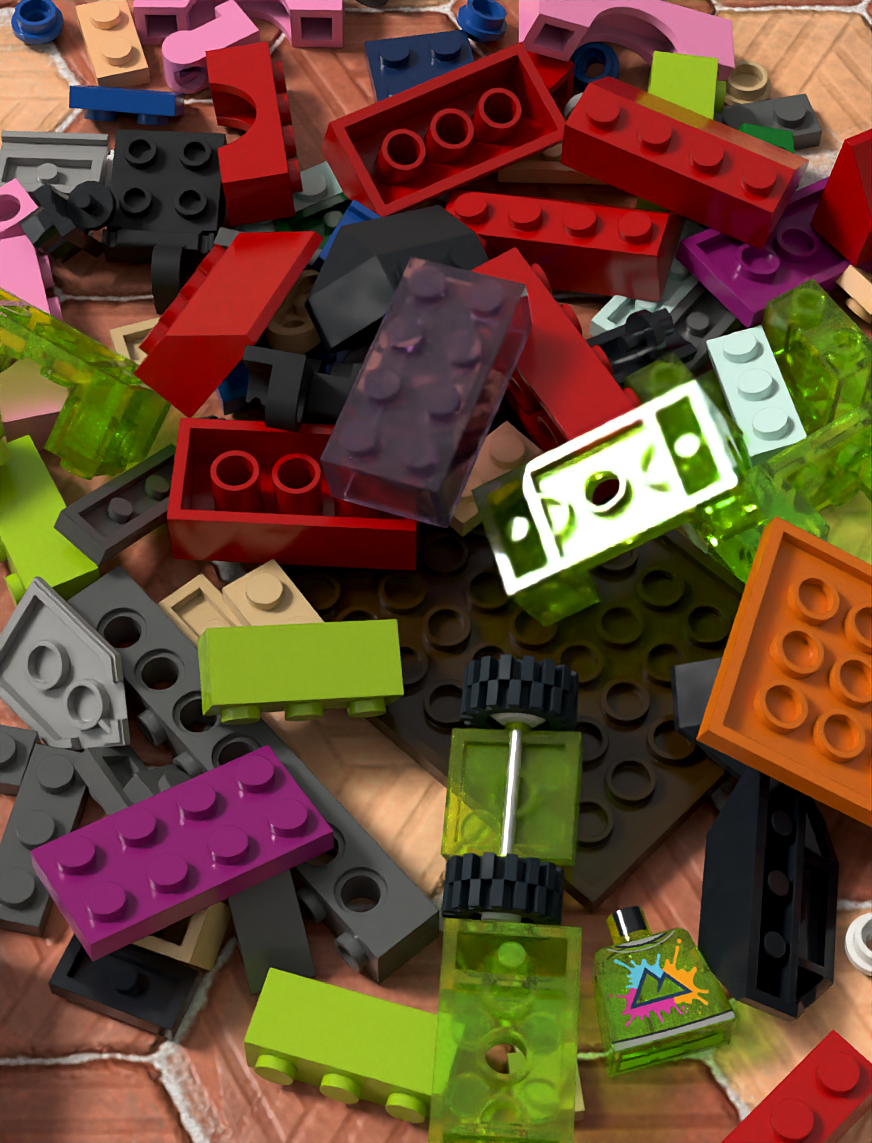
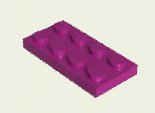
(750, 277)
(180, 851)

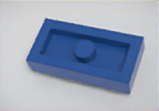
(104, 102)

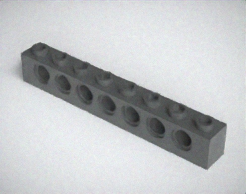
(370, 940)

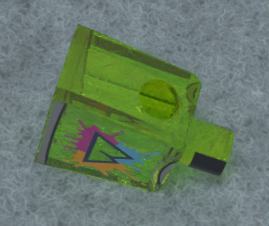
(655, 996)

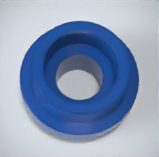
(482, 20)
(37, 21)
(594, 53)

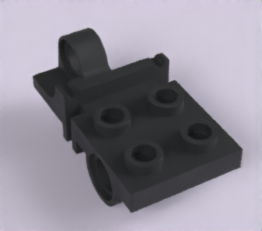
(165, 205)
(296, 387)

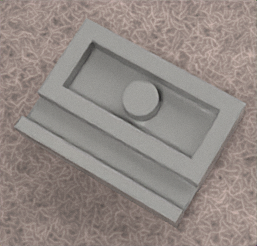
(53, 158)

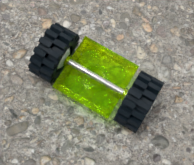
(512, 792)

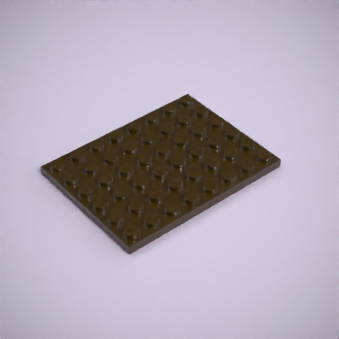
(653, 612)

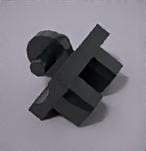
(65, 222)
(641, 342)

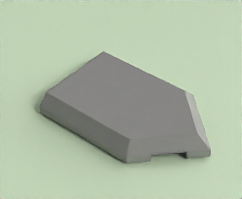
(62, 674)

